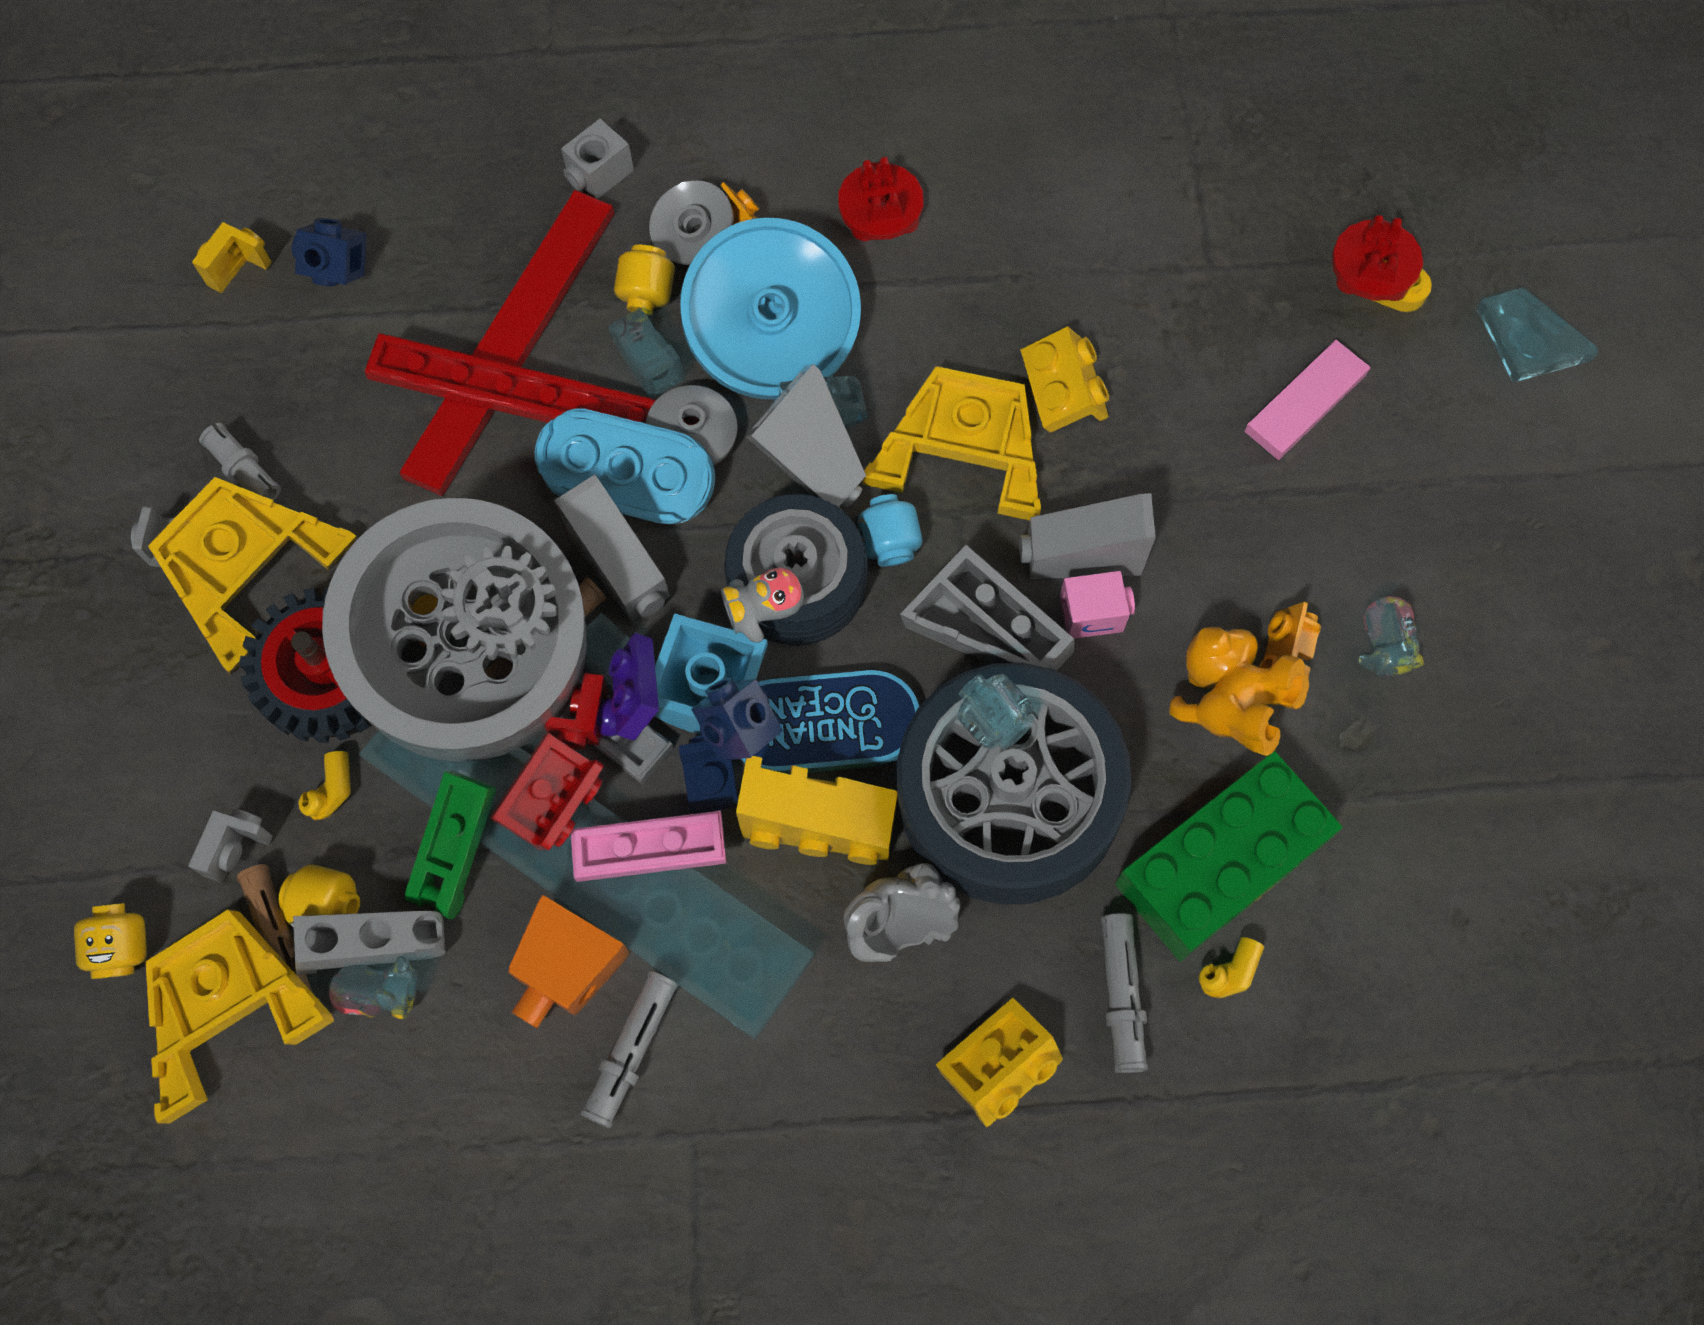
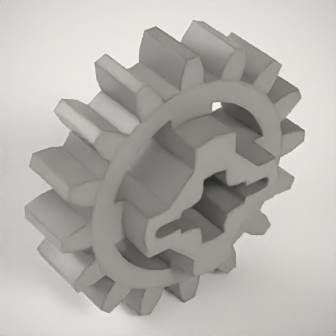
(514, 589)

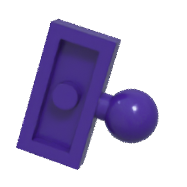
(634, 690)

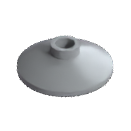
(680, 211)
(716, 418)

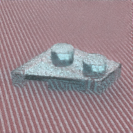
(1532, 336)

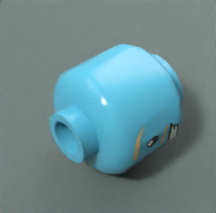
(890, 530)

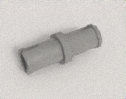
(238, 462)

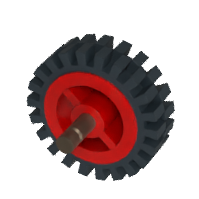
(292, 675)

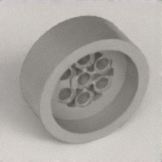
(373, 619)

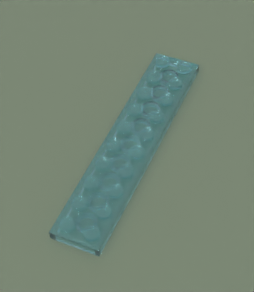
(665, 918)

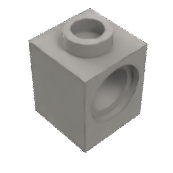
(597, 159)

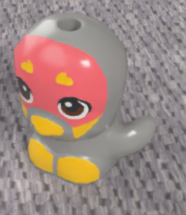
(765, 598)

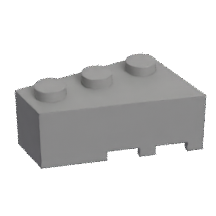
(986, 616)

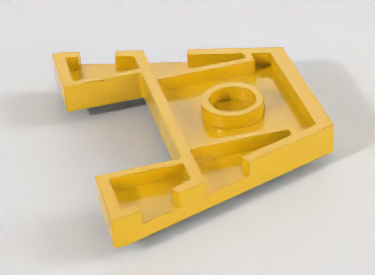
(969, 422)
(222, 546)
(208, 986)

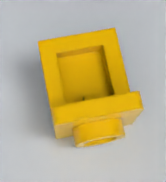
(226, 254)

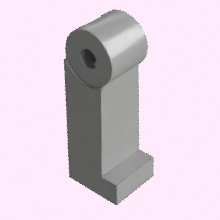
(366, 939)

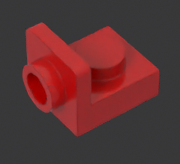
(585, 708)

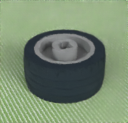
(814, 544)

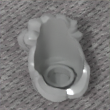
(901, 913)

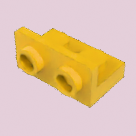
(1001, 1062)

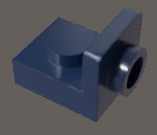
(707, 780)

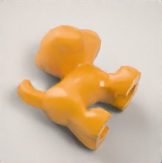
(1240, 690)

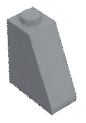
(810, 441)
(1090, 539)
(612, 549)

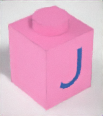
(1096, 604)

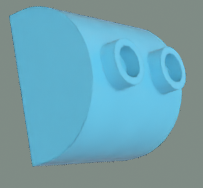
(694, 659)

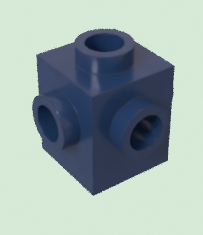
(329, 252)
(736, 718)

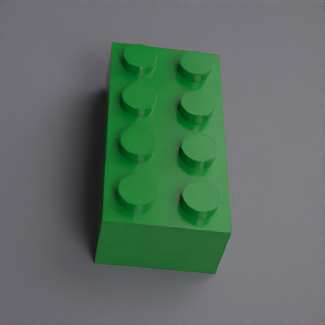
(1227, 855)

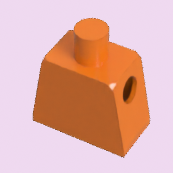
(561, 962)

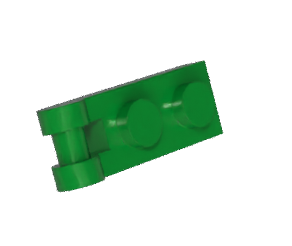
(450, 843)

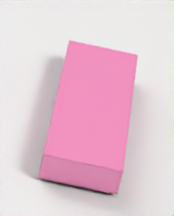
(1307, 399)
(648, 846)

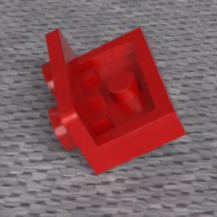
(548, 794)

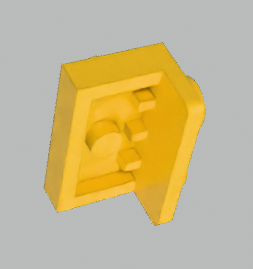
(1065, 379)

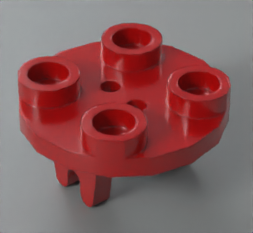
(882, 217)
(1373, 276)

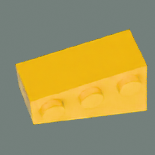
(815, 813)

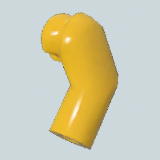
(333, 792)
(1232, 976)

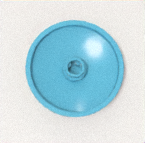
(768, 304)

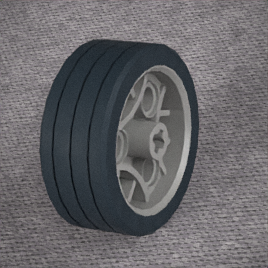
(1014, 788)

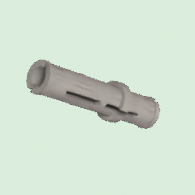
(1124, 1001)
(632, 1043)

